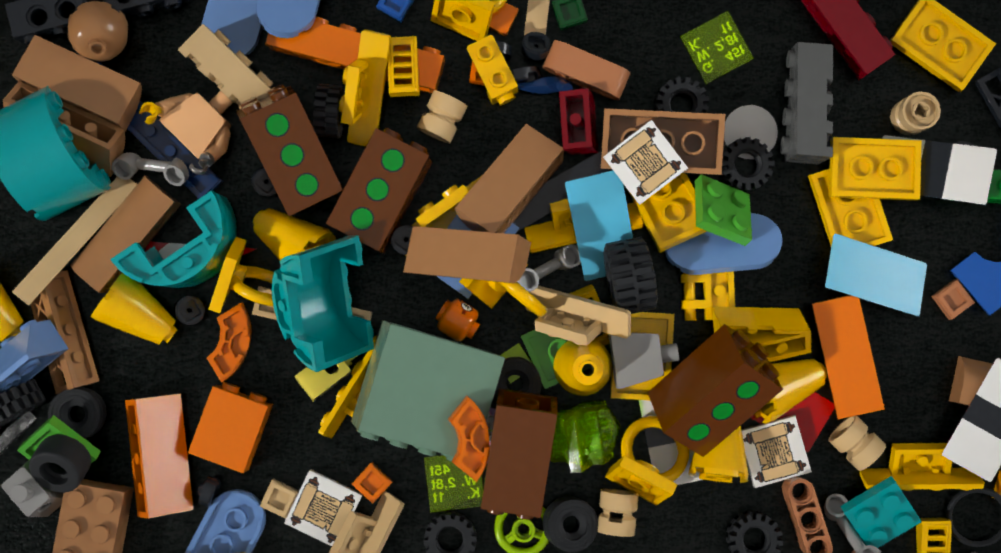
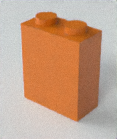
(230, 427)

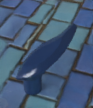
(546, 85)

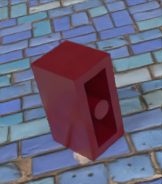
(578, 121)

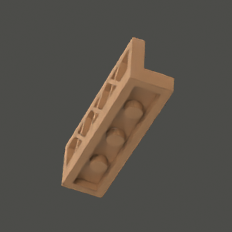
(60, 306)

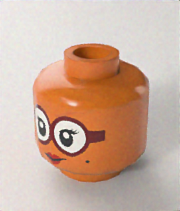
(457, 320)

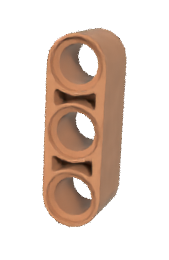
(586, 70)
(797, 507)

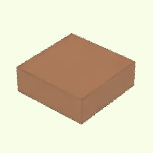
(953, 299)

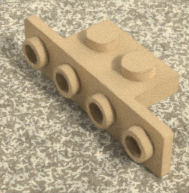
(578, 317)
(368, 533)

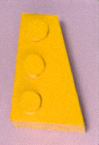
(778, 330)

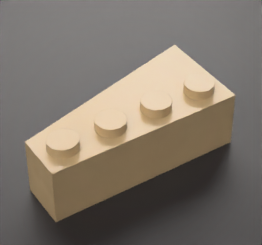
(225, 67)

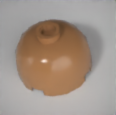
(97, 31)

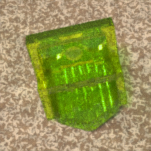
(585, 436)

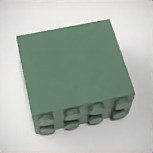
(418, 384)

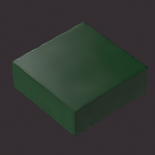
(569, 13)

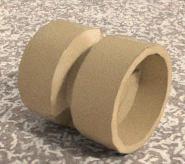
(915, 113)
(442, 115)
(860, 446)
(618, 502)

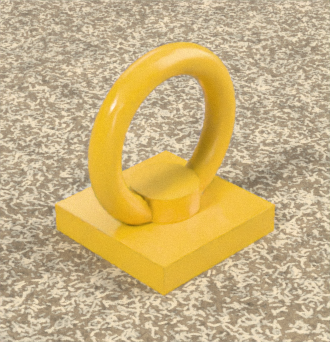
(466, 16)
(233, 276)
(491, 292)
(642, 476)

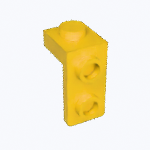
(493, 70)

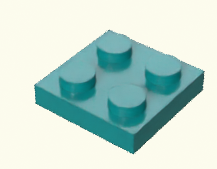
(881, 513)

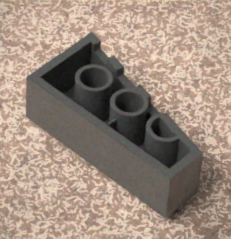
(808, 104)

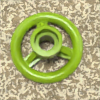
(505, 541)

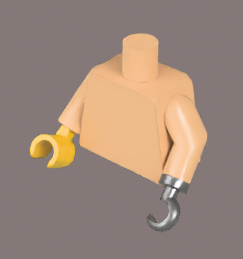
(195, 124)

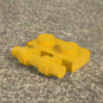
(717, 289)

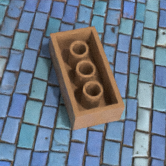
(694, 136)
(93, 518)

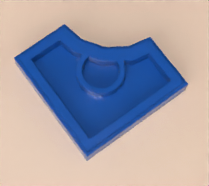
(981, 280)

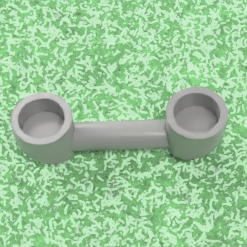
(129, 163)
(563, 259)
(835, 513)

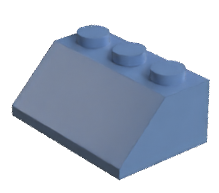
(29, 353)

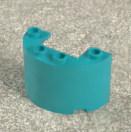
(40, 159)
(194, 261)
(315, 304)

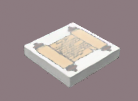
(645, 162)
(775, 451)
(322, 507)

